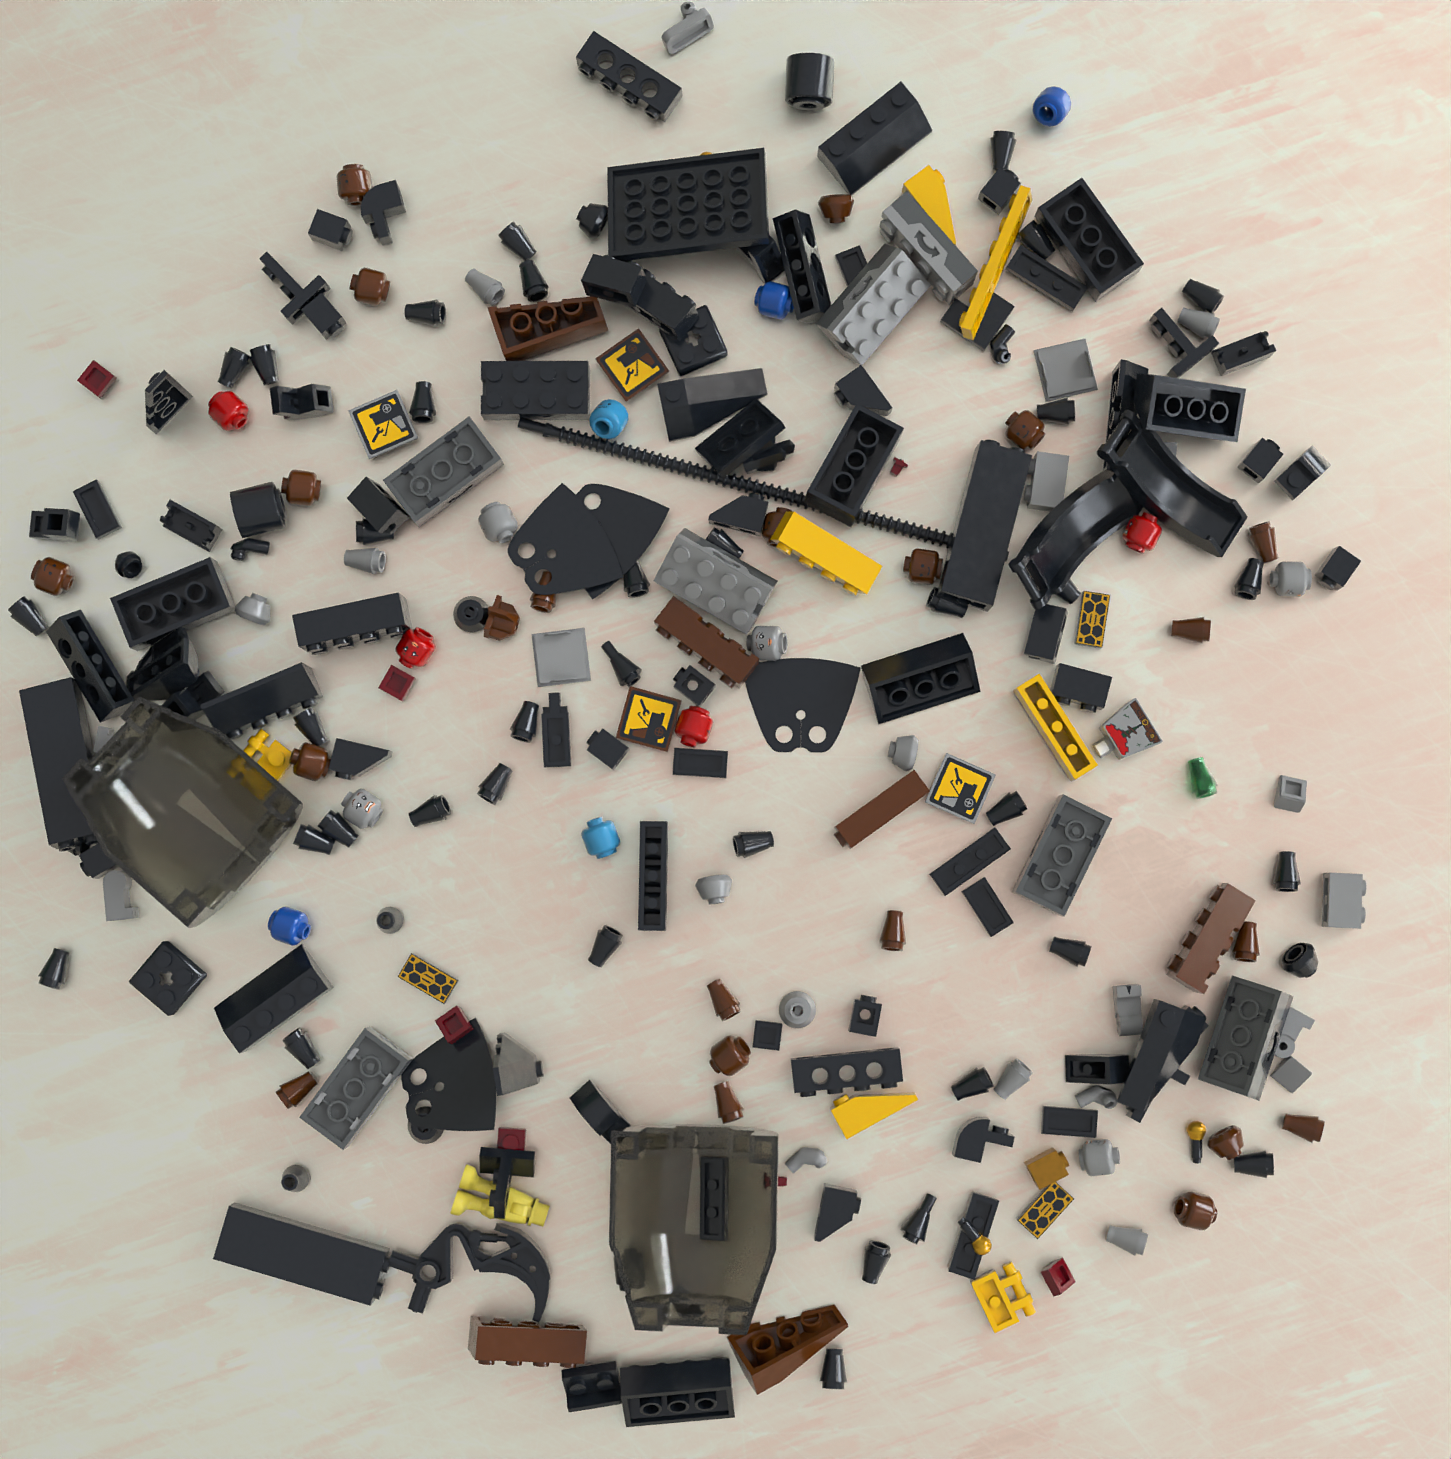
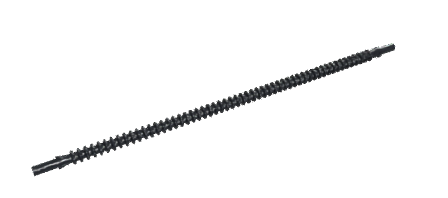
(549, 430)

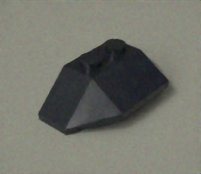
(165, 668)

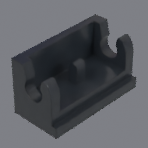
(1243, 353)
(377, 506)
(190, 526)
(1046, 633)

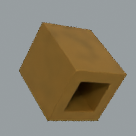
(1047, 1167)

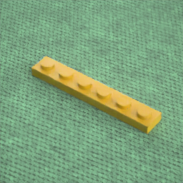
(998, 254)

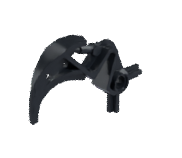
(440, 1256)

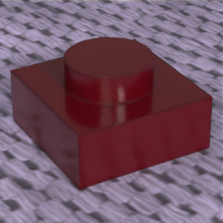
(96, 379)
(397, 683)
(454, 1024)
(511, 1138)
(1058, 1277)

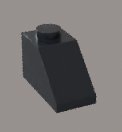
(861, 389)
(742, 514)
(355, 758)
(1096, 1068)
(835, 1210)

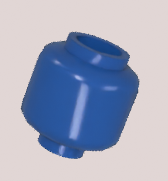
(1051, 106)
(774, 300)
(289, 925)

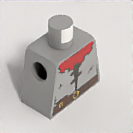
(1127, 732)

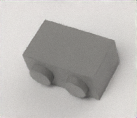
(1047, 481)
(1343, 900)

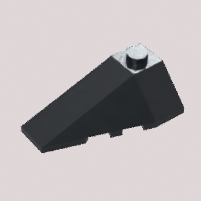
(1162, 1047)

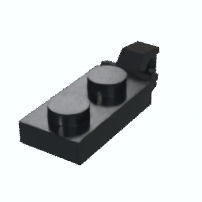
(556, 733)

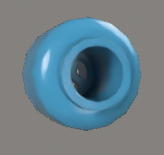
(608, 419)
(600, 837)

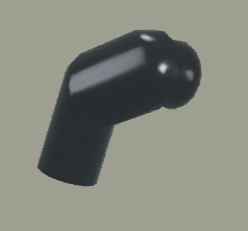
(999, 345)
(248, 545)

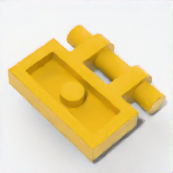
(274, 758)
(995, 1300)

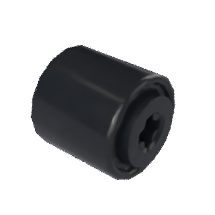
(809, 81)
(258, 509)

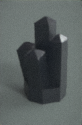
(768, 456)

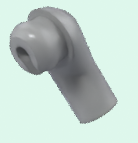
(1099, 1095)

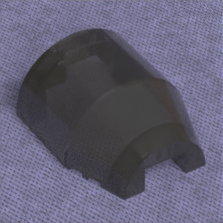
(181, 809)
(656, 1224)

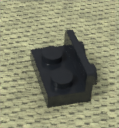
(592, 1386)

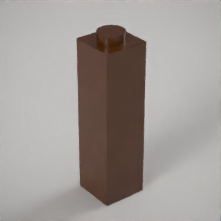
(880, 810)

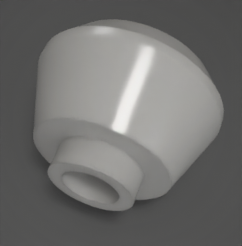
(254, 609)
(904, 752)
(714, 888)
(800, 1001)

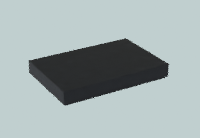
(740, 438)

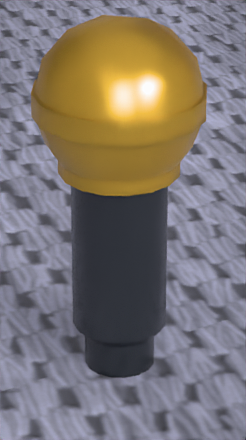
(1196, 1131)
(980, 1243)

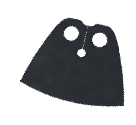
(628, 522)
(581, 545)
(806, 684)
(468, 1082)

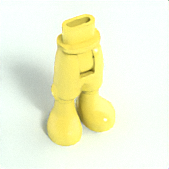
(520, 1206)

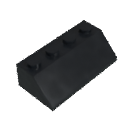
(874, 139)
(1189, 407)
(921, 678)
(263, 700)
(272, 999)
(677, 1392)

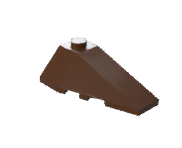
(780, 1347)

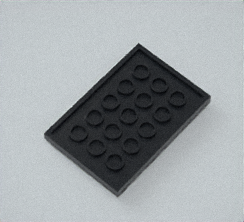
(687, 205)

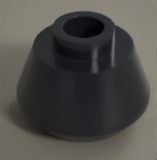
(592, 219)
(478, 616)
(1300, 960)
(417, 1132)

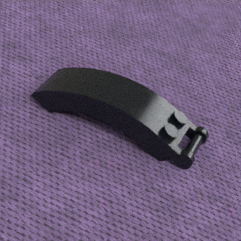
(1170, 488)
(1072, 534)

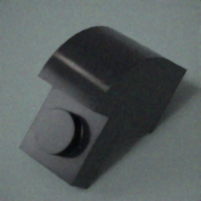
(380, 203)
(301, 402)
(1302, 472)
(55, 524)
(188, 701)
(598, 1110)
(972, 1137)

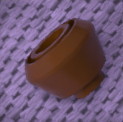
(836, 207)
(1227, 1142)

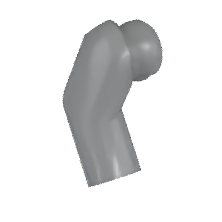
(808, 1156)

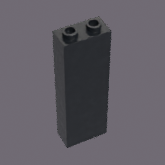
(984, 525)
(57, 741)
(302, 1254)

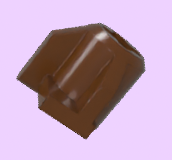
(501, 620)

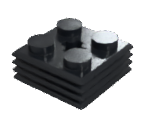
(709, 348)
(185, 978)

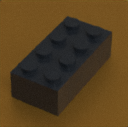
(1088, 239)
(853, 465)
(173, 601)
(352, 623)

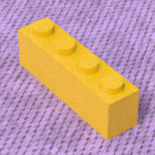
(825, 552)
(1055, 727)

